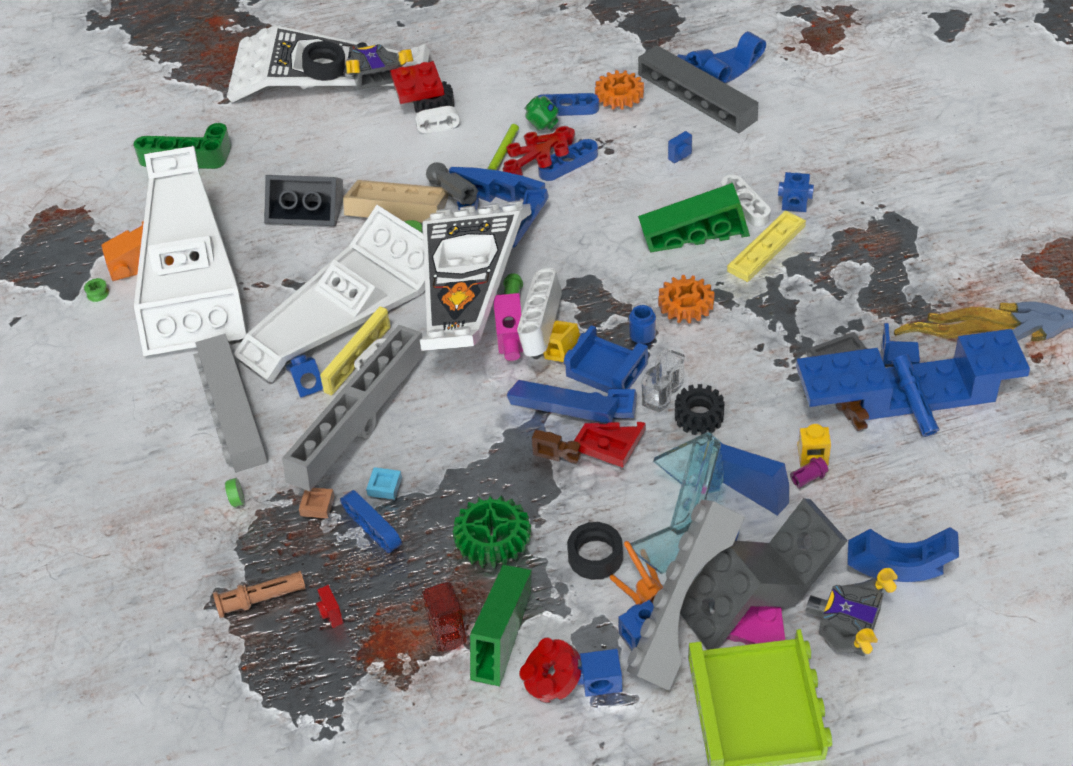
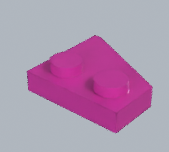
(759, 625)

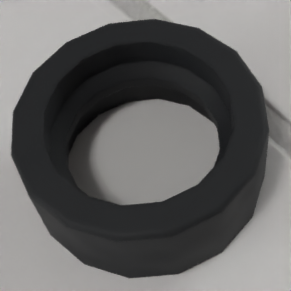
(325, 50)
(595, 568)

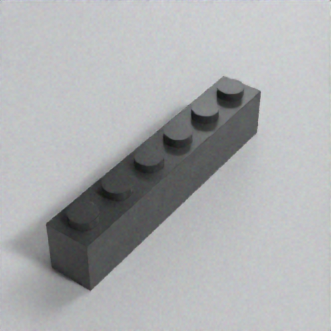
(698, 89)

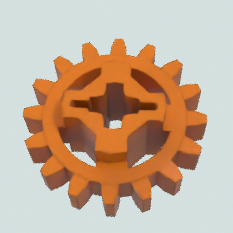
(619, 89)
(686, 299)

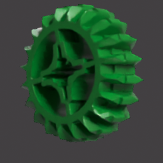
(509, 535)

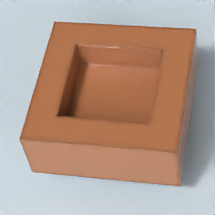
(317, 503)

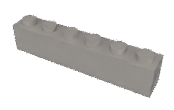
(230, 404)

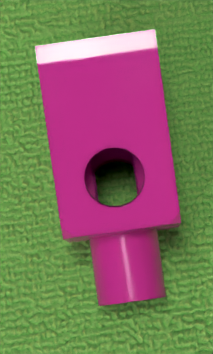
(507, 334)

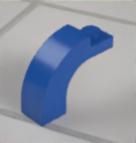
(910, 561)

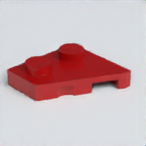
(610, 441)

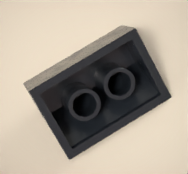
(302, 200)

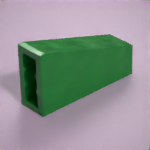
(498, 625)

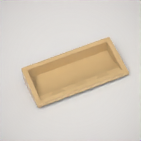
(400, 200)

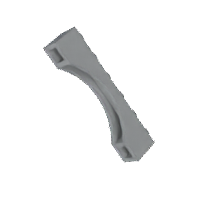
(658, 651)

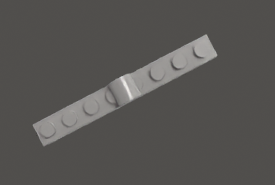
(352, 409)

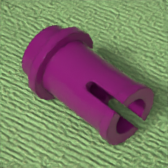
(809, 472)

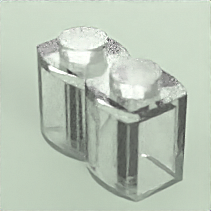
(663, 380)

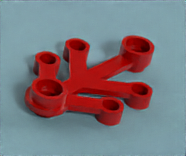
(559, 139)

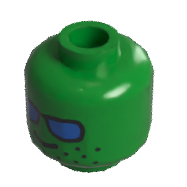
(541, 112)

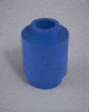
(642, 324)

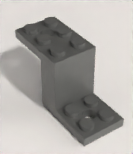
(761, 574)

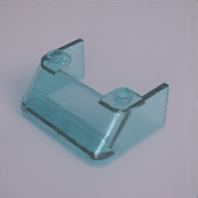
(700, 472)

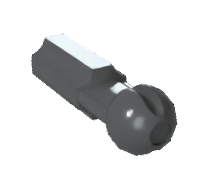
(451, 183)

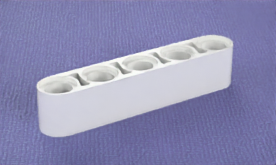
(539, 312)

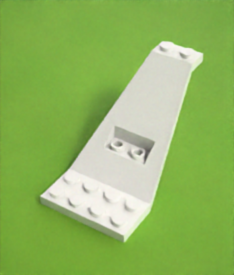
(189, 297)

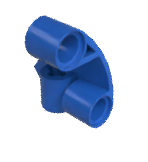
(730, 63)

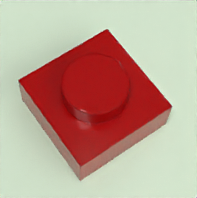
(329, 607)

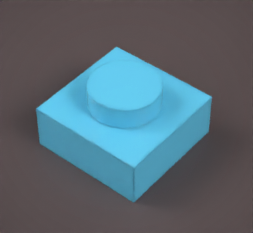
(384, 483)

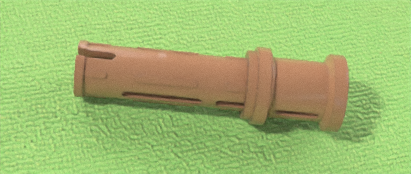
(245, 596)

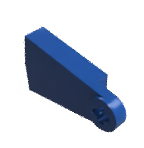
(756, 478)

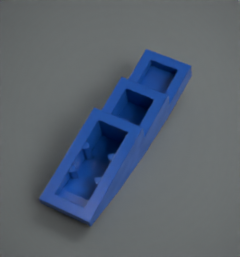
(497, 183)

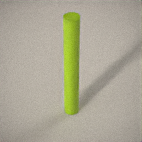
(502, 150)

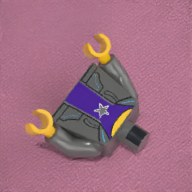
(373, 64)
(852, 612)

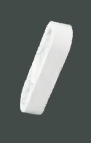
(756, 206)

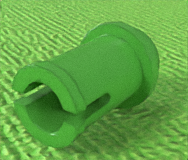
(512, 283)

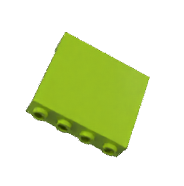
(759, 703)

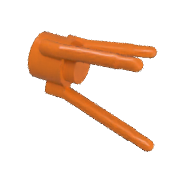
(646, 587)

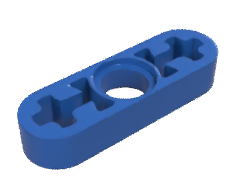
(580, 103)
(581, 152)
(371, 521)

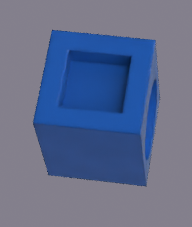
(600, 672)

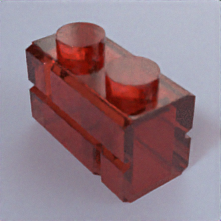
(444, 616)

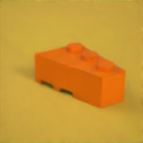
(123, 254)

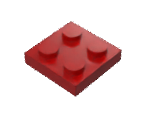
(417, 82)

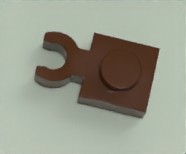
(855, 413)
(552, 447)

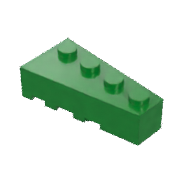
(695, 219)

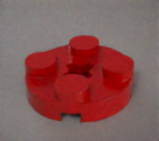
(541, 659)

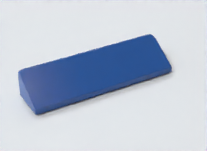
(563, 401)

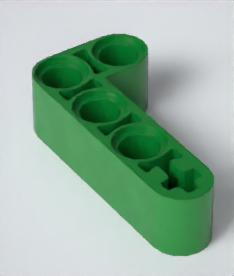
(210, 150)

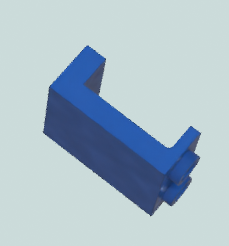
(604, 363)

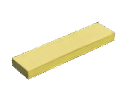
(766, 246)
(343, 363)

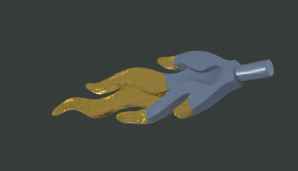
(1023, 318)

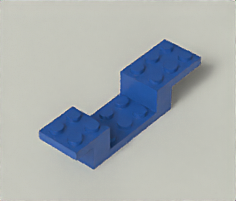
(963, 381)

